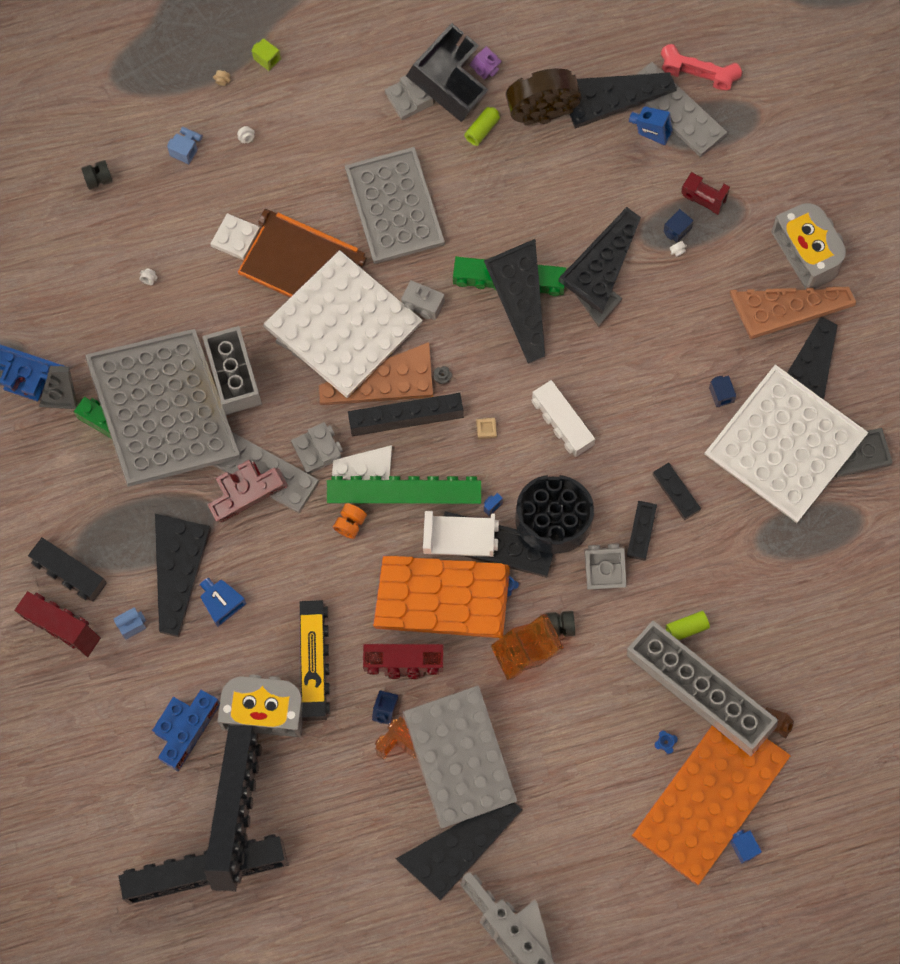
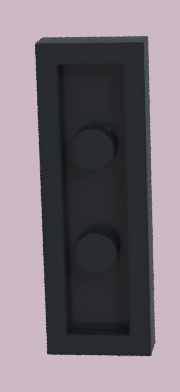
(676, 491)
(641, 530)

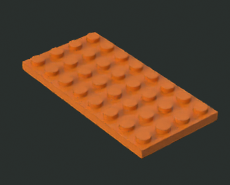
(708, 803)

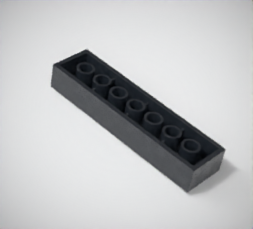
(232, 809)
(189, 873)

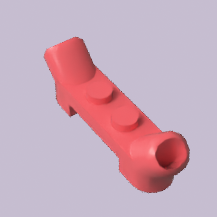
(722, 76)

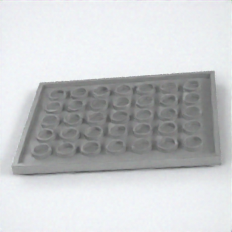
(161, 407)

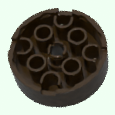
(543, 96)

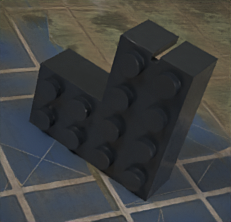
(442, 76)

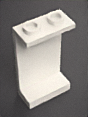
(459, 535)

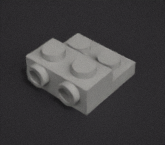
(407, 98)
(317, 448)
(605, 567)

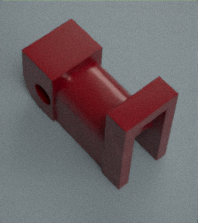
(703, 194)

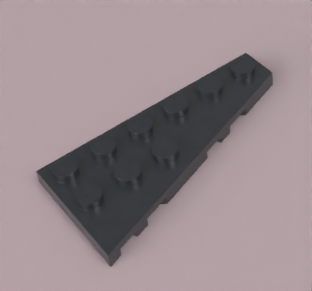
(518, 288)
(814, 358)
(178, 558)

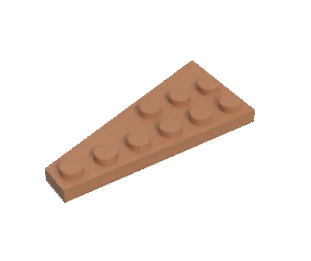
(782, 308)
(397, 378)

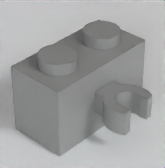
(423, 300)

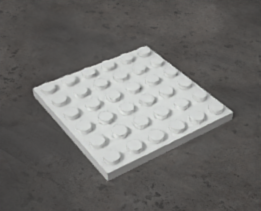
(343, 323)
(786, 443)

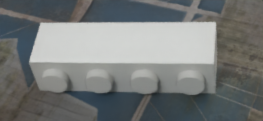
(563, 419)

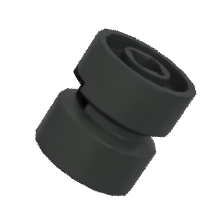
(96, 174)
(563, 623)

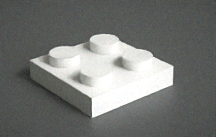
(235, 236)

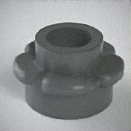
(442, 379)

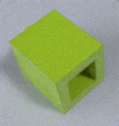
(266, 54)

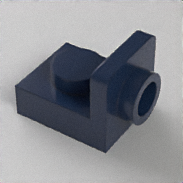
(384, 707)

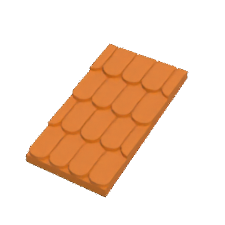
(442, 596)

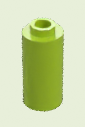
(482, 126)
(688, 625)

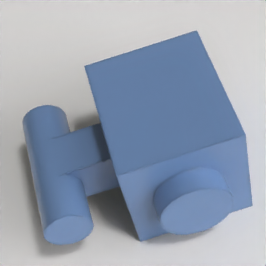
(184, 147)
(130, 623)

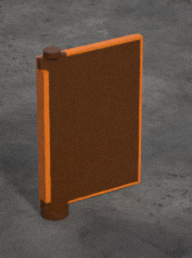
(291, 253)

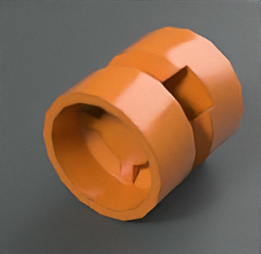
(353, 515)

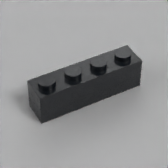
(67, 569)

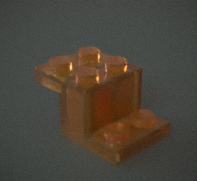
(527, 646)
(397, 735)

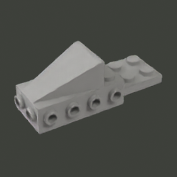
(519, 935)

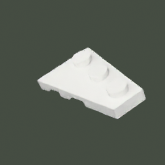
(365, 464)

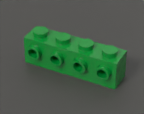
(92, 414)

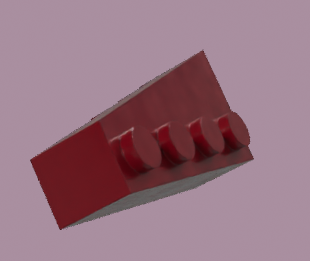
(58, 622)

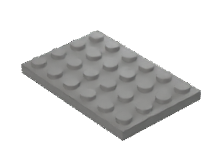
(394, 205)
(459, 756)

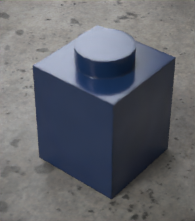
(678, 226)
(722, 391)

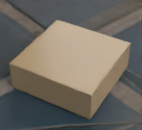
(486, 428)

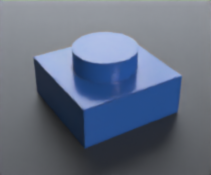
(492, 504)

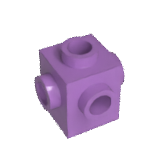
(485, 63)

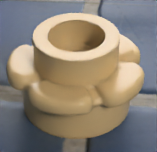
(222, 78)

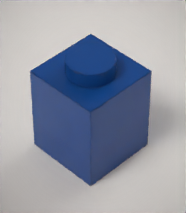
(745, 846)

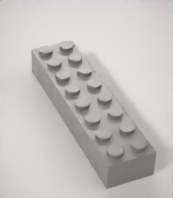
(702, 688)

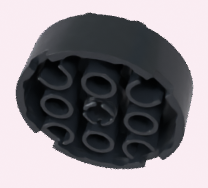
(554, 514)

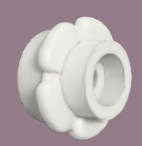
(245, 134)
(678, 248)
(148, 276)

